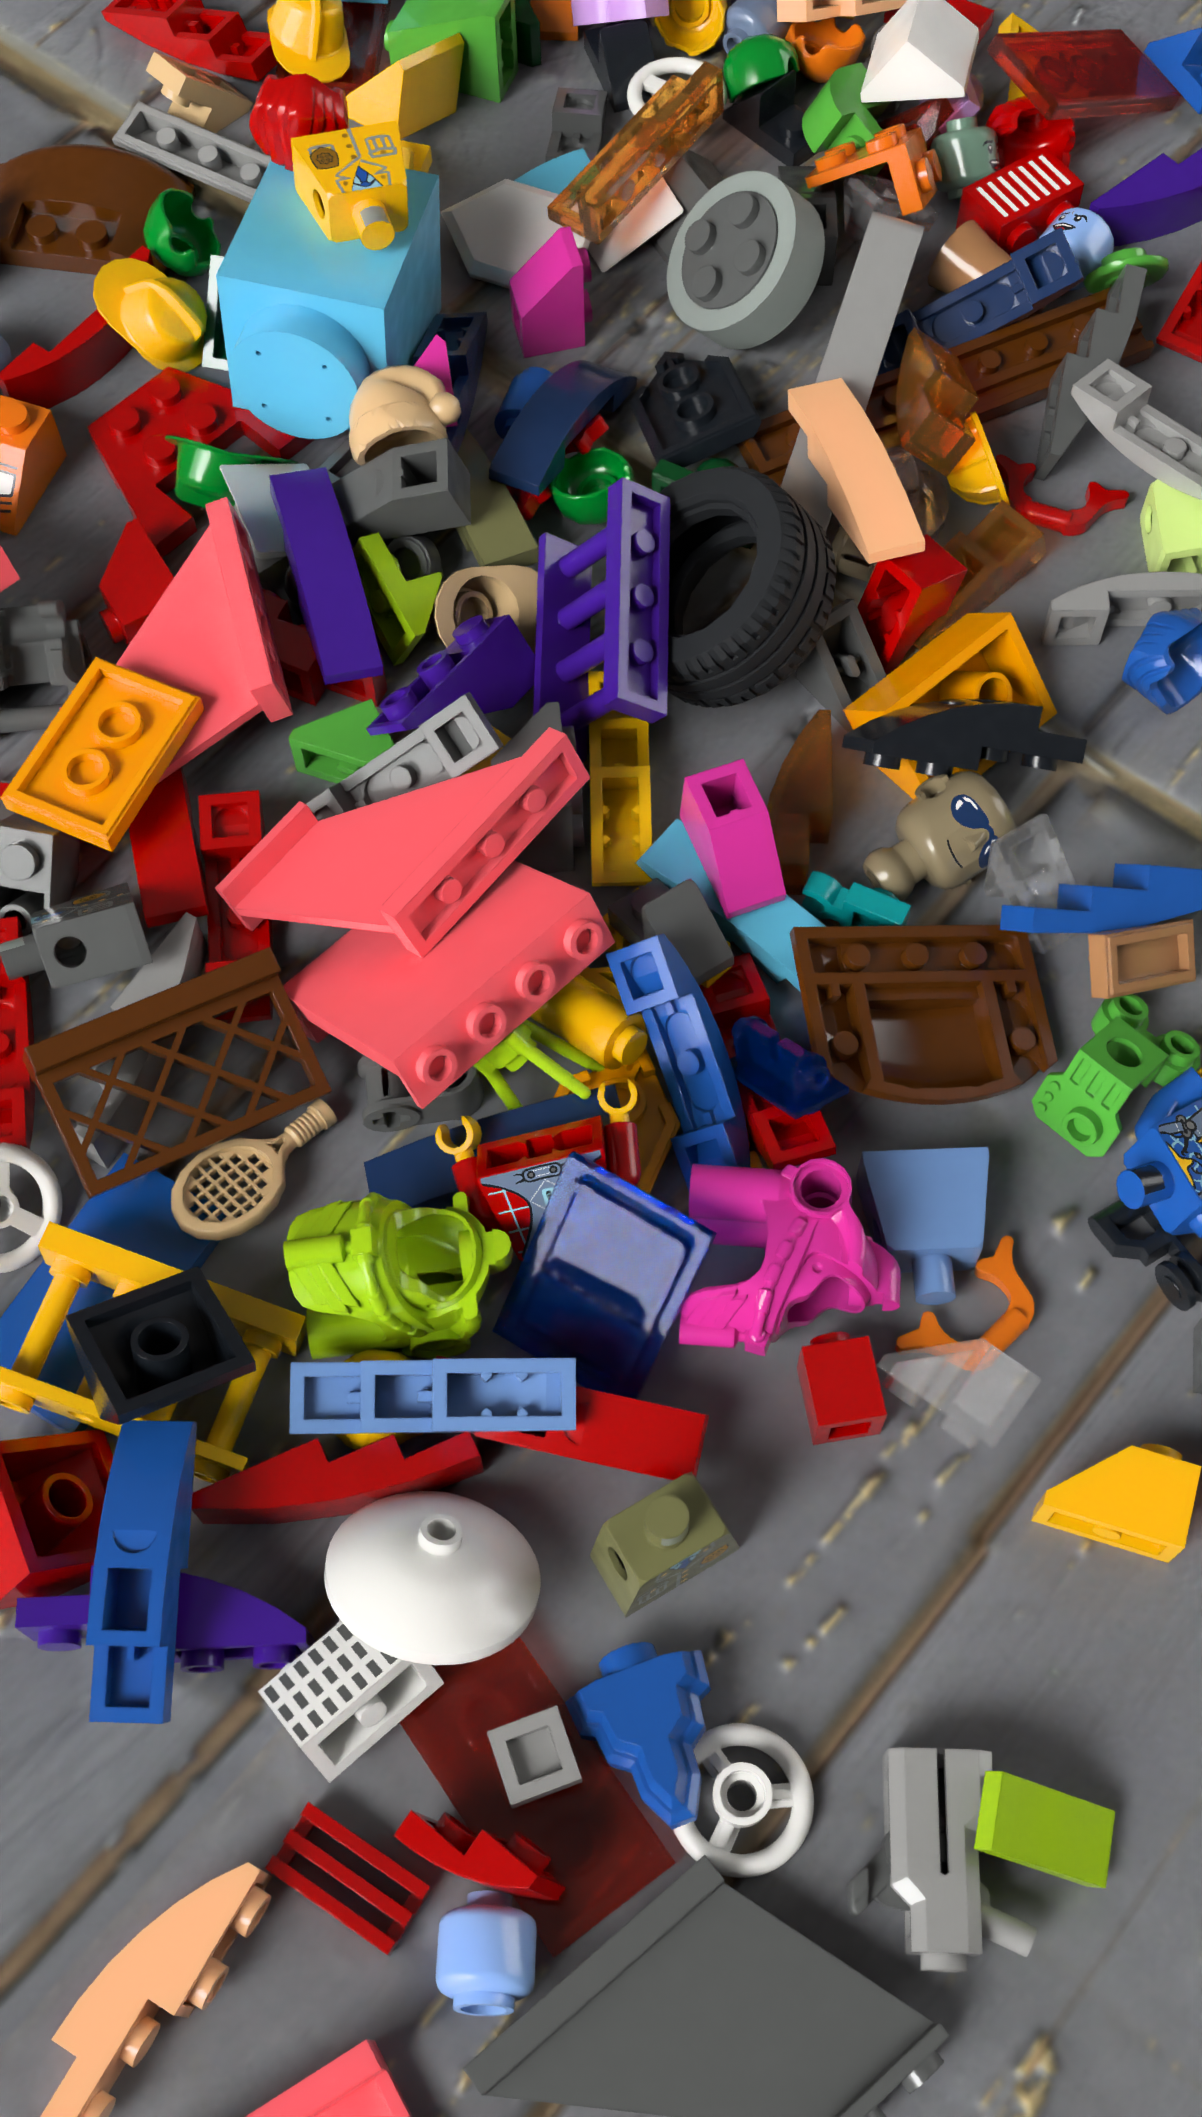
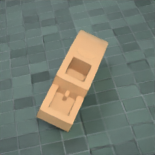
(167, 1966)

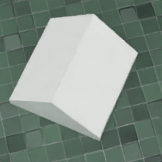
(921, 54)

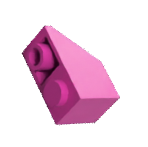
(550, 297)
(733, 837)

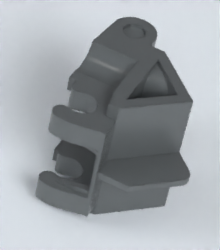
(39, 648)

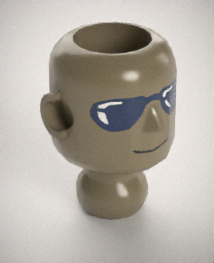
(941, 835)

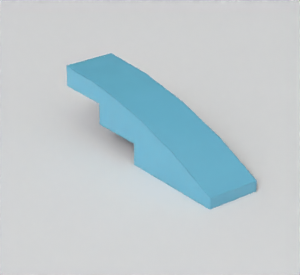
(757, 932)

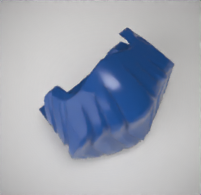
(1168, 659)

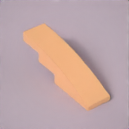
(857, 471)

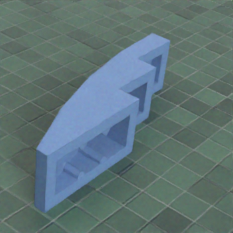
(433, 1396)

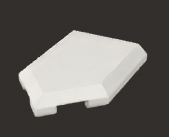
(502, 229)

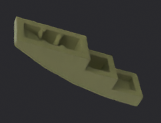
(497, 527)

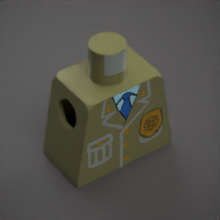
(660, 1543)

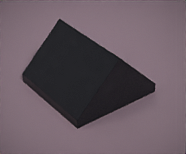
(157, 1346)

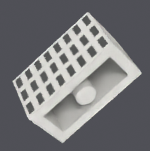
(345, 1697)

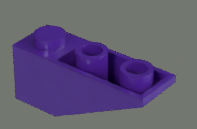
(484, 659)

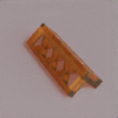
(640, 154)

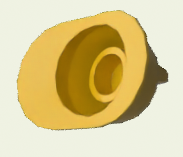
(310, 38)
(152, 312)

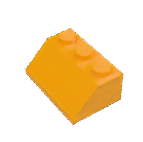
(969, 660)

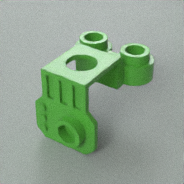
(1106, 1070)

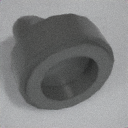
(416, 556)

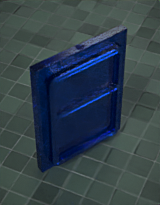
(603, 1278)

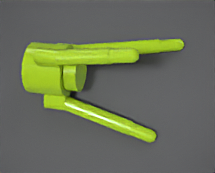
(521, 1047)

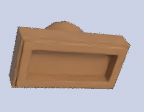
(1141, 958)

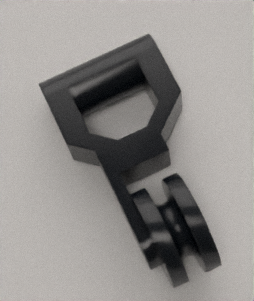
(1178, 1278)

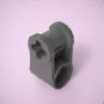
(449, 1105)

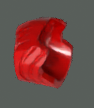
(292, 109)
(1025, 130)

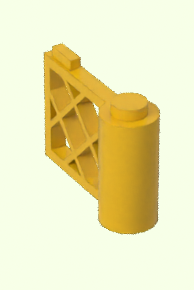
(593, 1016)

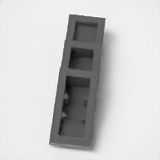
(1100, 340)

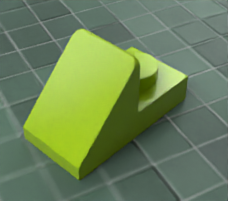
(396, 606)

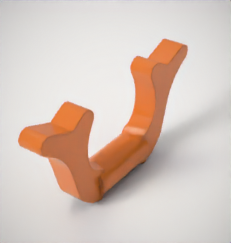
(1007, 1328)

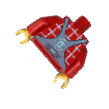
(517, 1174)

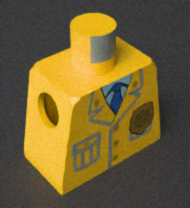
(354, 182)

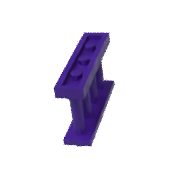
(635, 615)

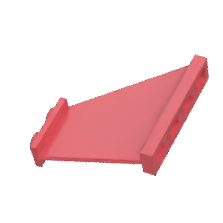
(214, 637)
(408, 859)

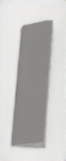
(192, 151)

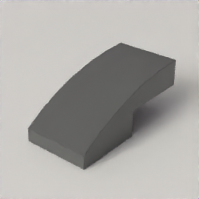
(577, 122)

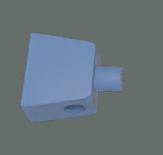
(927, 1212)

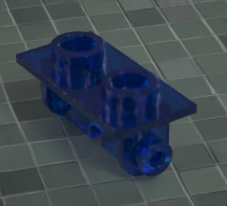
(782, 1069)

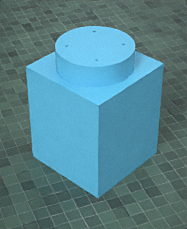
(322, 314)

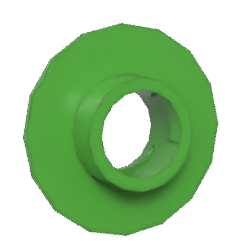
(1113, 264)

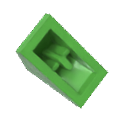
(338, 743)

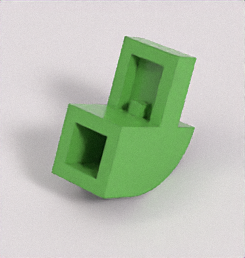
(839, 115)

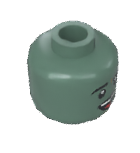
(965, 155)

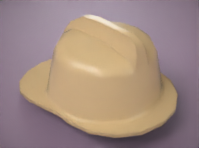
(489, 593)

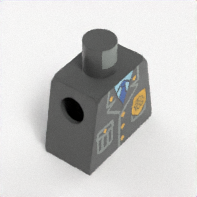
(108, 935)

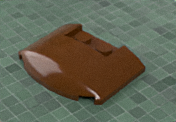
(78, 206)
(924, 1009)

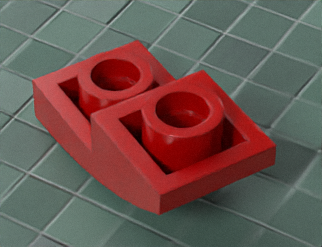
(498, 1863)

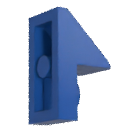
(1181, 63)

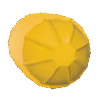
(977, 474)

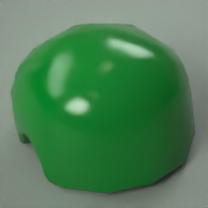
(757, 62)
(179, 236)
(584, 483)

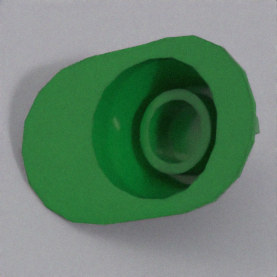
(199, 472)

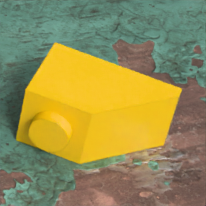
(1127, 1501)

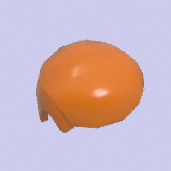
(824, 47)

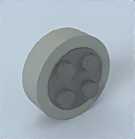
(745, 260)

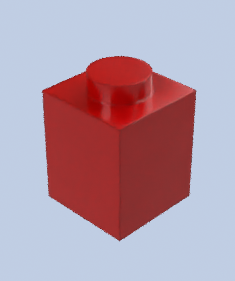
(840, 1388)

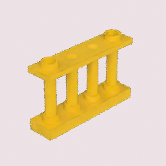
(81, 1259)

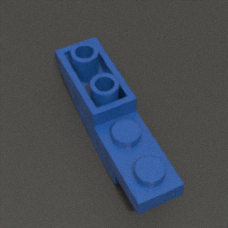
(138, 1571)

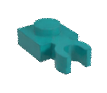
(852, 907)

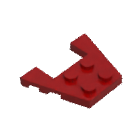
(145, 464)

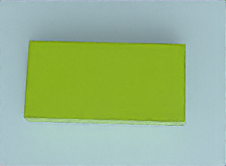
(1044, 1829)

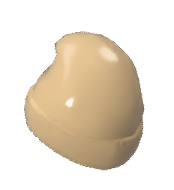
(398, 409)

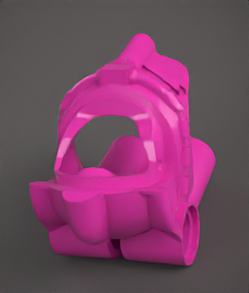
(811, 1249)

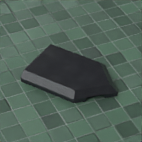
(694, 409)

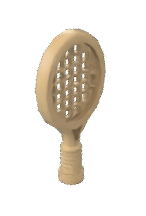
(270, 1152)

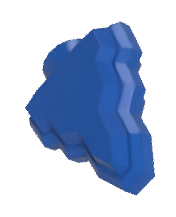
(649, 1723)

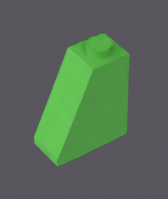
(487, 33)

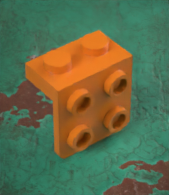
(910, 165)

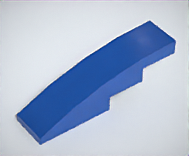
(1138, 898)

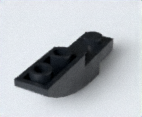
(961, 734)

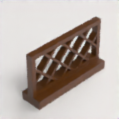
(151, 1021)

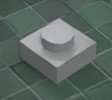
(534, 1757)

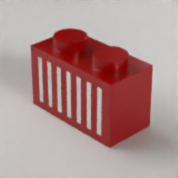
(1021, 199)

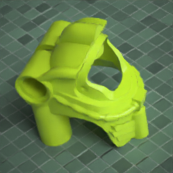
(392, 1275)

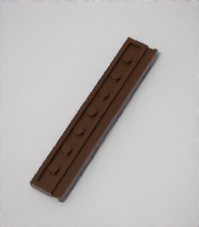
(1004, 367)

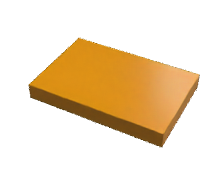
(103, 754)

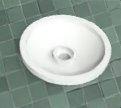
(432, 1578)

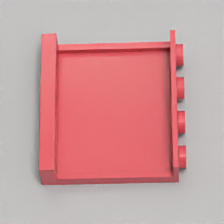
(472, 989)

